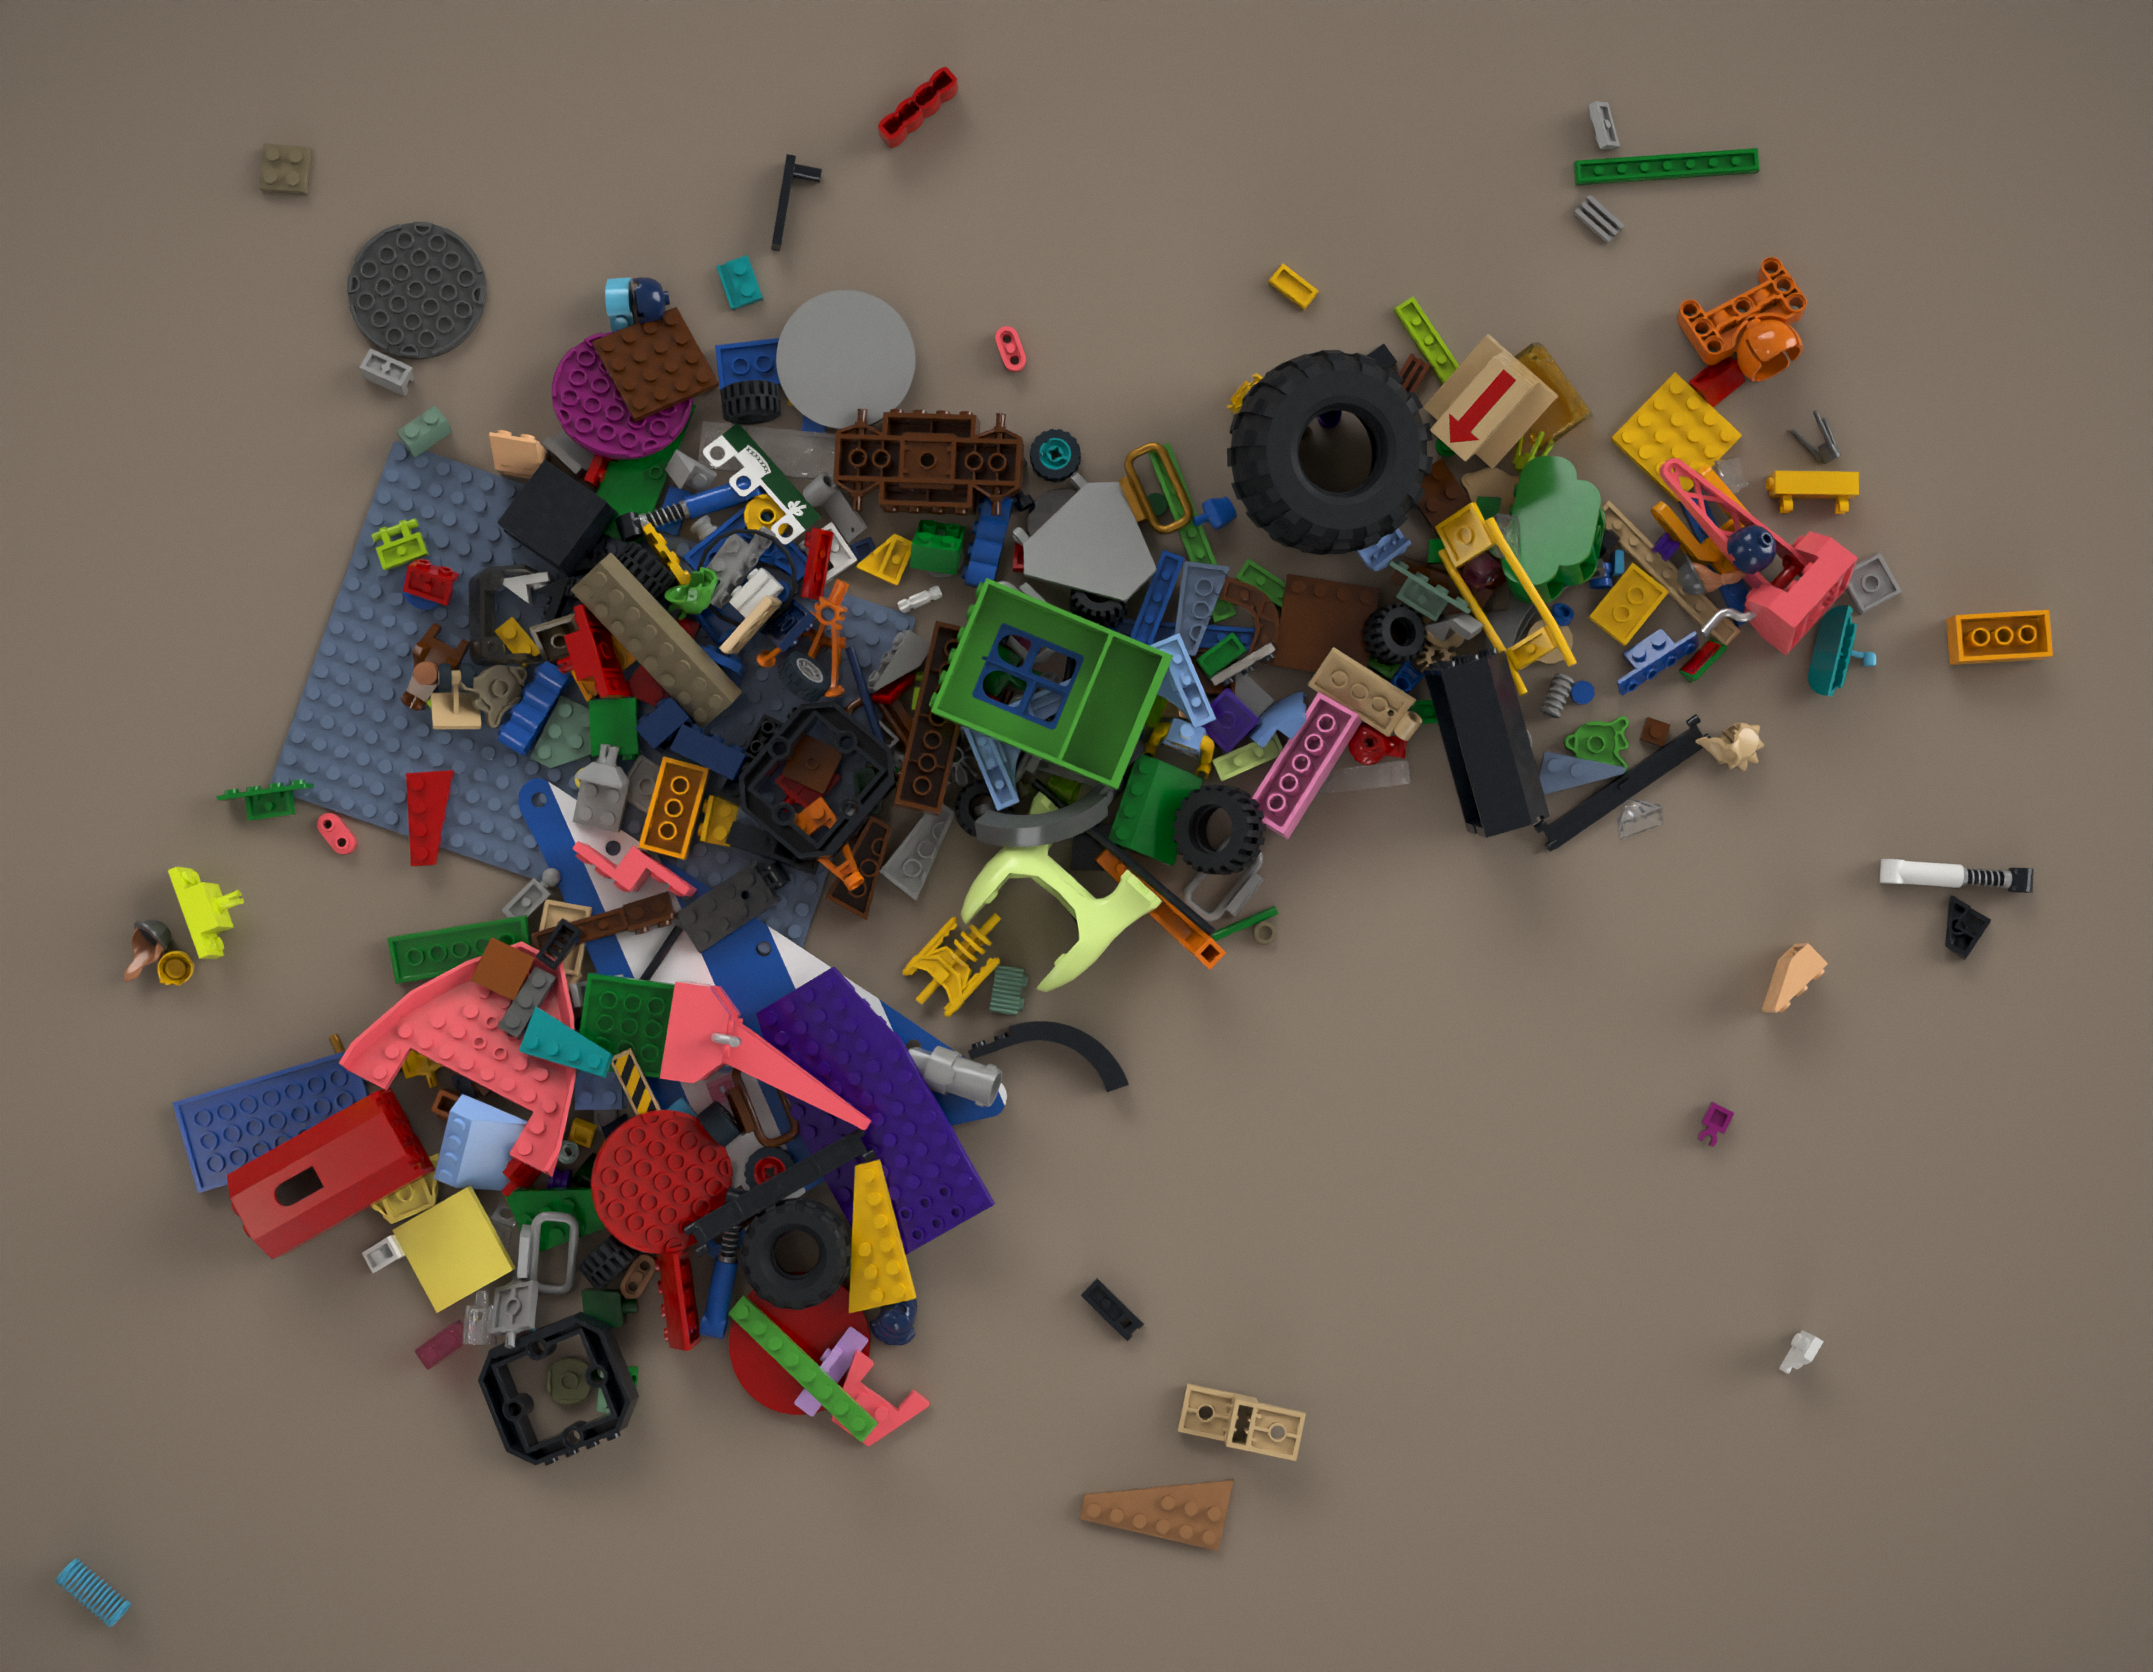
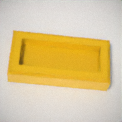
(1293, 286)

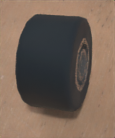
(719, 1123)

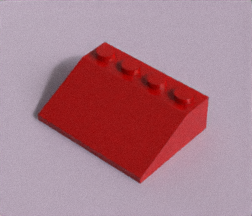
(678, 1299)

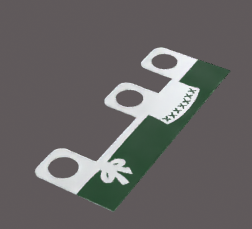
(764, 472)

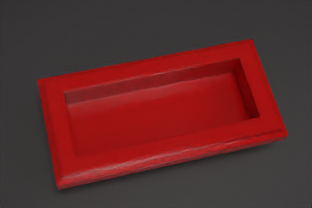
(893, 690)

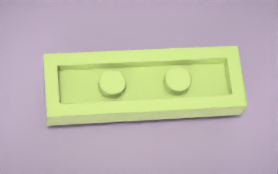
(1246, 758)

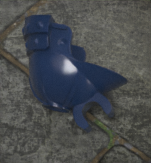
(895, 1323)

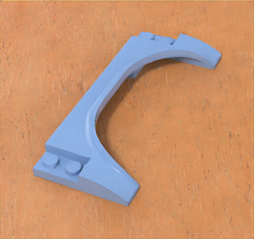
(1000, 761)

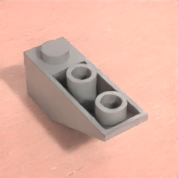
(905, 655)

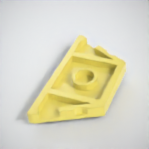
(412, 1199)

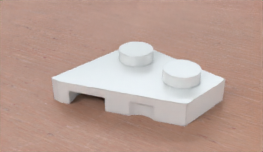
(1802, 1351)

